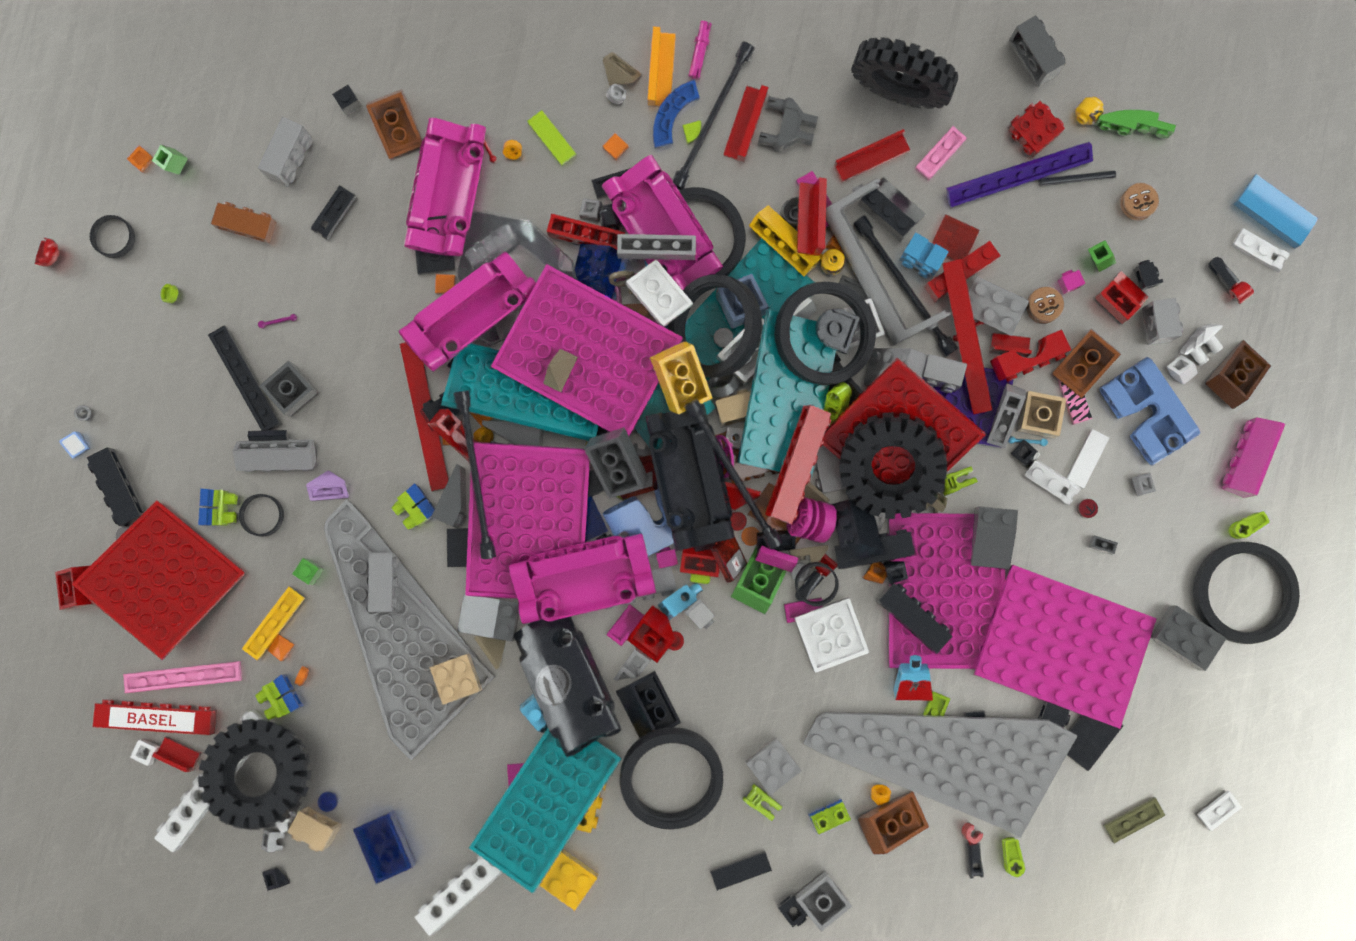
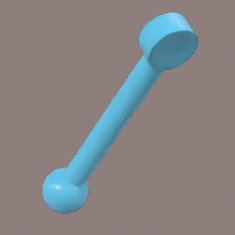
(1043, 442)

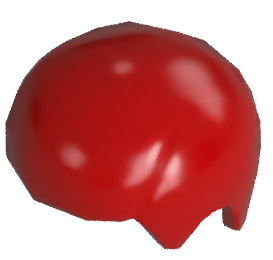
(47, 253)

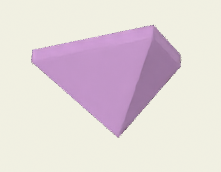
(327, 487)

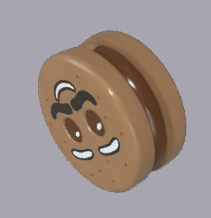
(1139, 201)
(1045, 305)

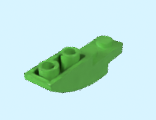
(1127, 121)

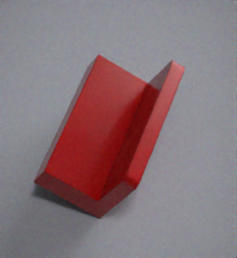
(1004, 343)
(177, 755)

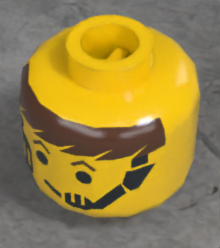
(1089, 110)
(829, 267)

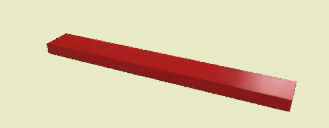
(967, 336)
(429, 439)

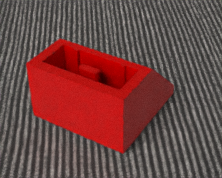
(1122, 297)
(699, 563)

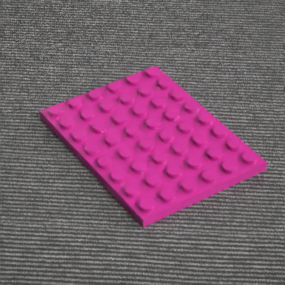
(612, 347)
(531, 506)
(948, 587)
(1065, 646)

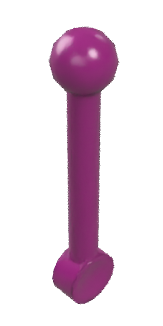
(261, 324)

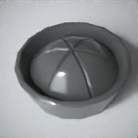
(789, 212)
(723, 386)

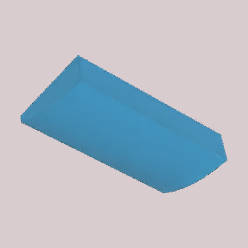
(1276, 211)

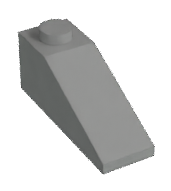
(1006, 415)
(700, 614)

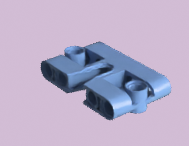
(1169, 415)
(634, 519)

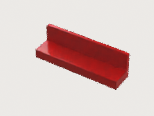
(745, 122)
(871, 156)
(812, 217)

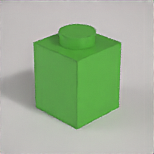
(169, 159)
(1102, 256)
(308, 571)

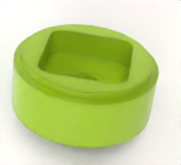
(169, 293)

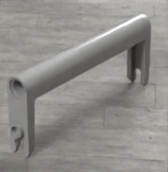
(865, 271)

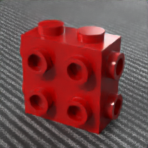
(1036, 128)

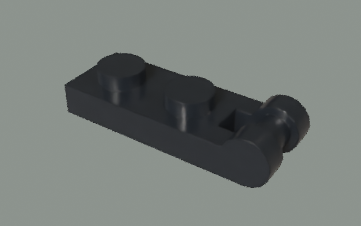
(333, 212)

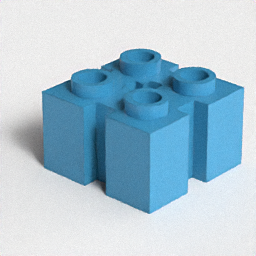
(923, 256)

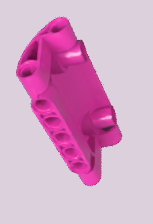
(444, 186)
(658, 208)
(467, 311)
(582, 578)

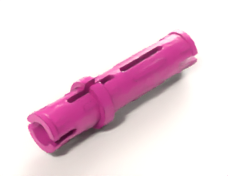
(700, 48)

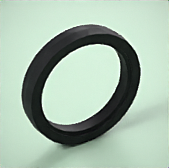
(727, 207)
(866, 324)
(752, 327)
(1289, 583)
(683, 818)

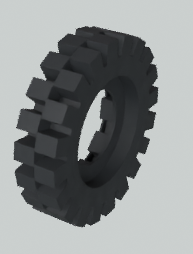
(925, 81)
(893, 498)
(220, 766)

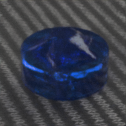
(328, 801)

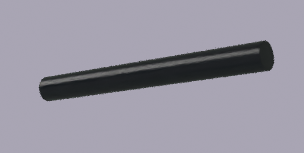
(1077, 178)

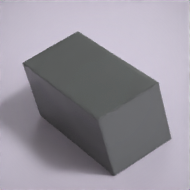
(1102, 544)

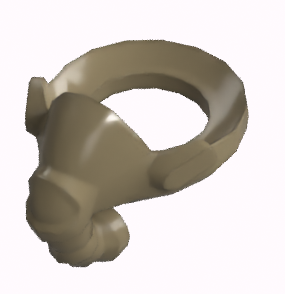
(627, 274)

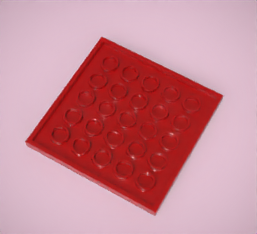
(904, 392)
(158, 580)

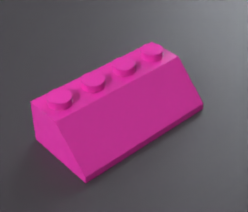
(1253, 457)

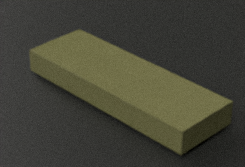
(1134, 820)

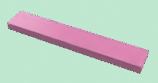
(182, 677)

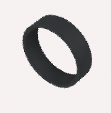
(98, 223)
(243, 507)
(828, 599)

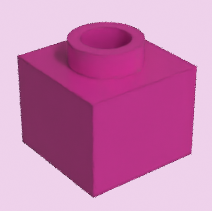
(1071, 281)
(666, 557)

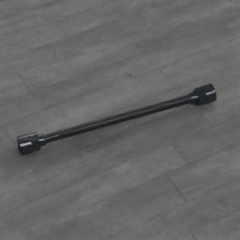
(743, 55)
(865, 228)
(463, 400)
(770, 535)

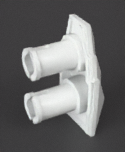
(1202, 335)

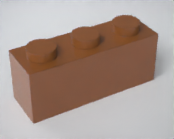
(244, 222)

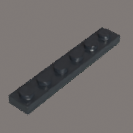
(244, 379)

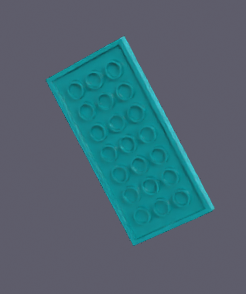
(776, 281)
(780, 395)
(507, 399)
(543, 809)

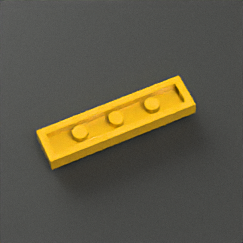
(273, 623)

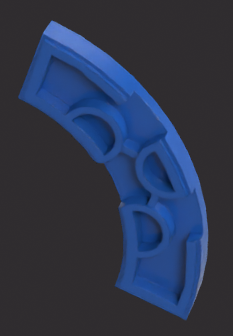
(668, 111)

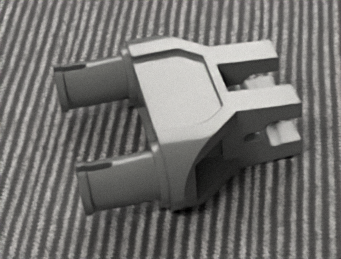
(790, 126)

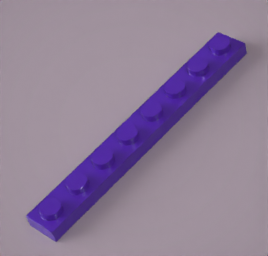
(1019, 174)

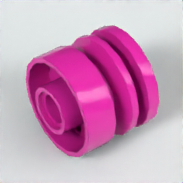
(814, 521)

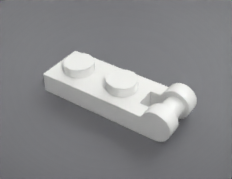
(1260, 250)
(1052, 481)

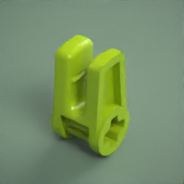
(951, 483)
(1249, 525)
(755, 798)
(1011, 855)

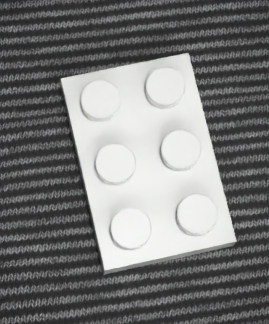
(659, 293)

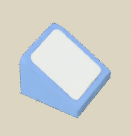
(74, 444)

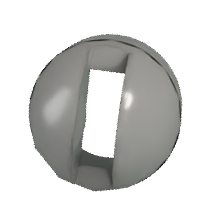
(79, 409)

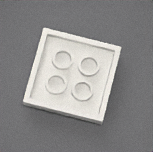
(831, 635)

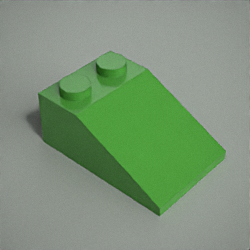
(758, 584)

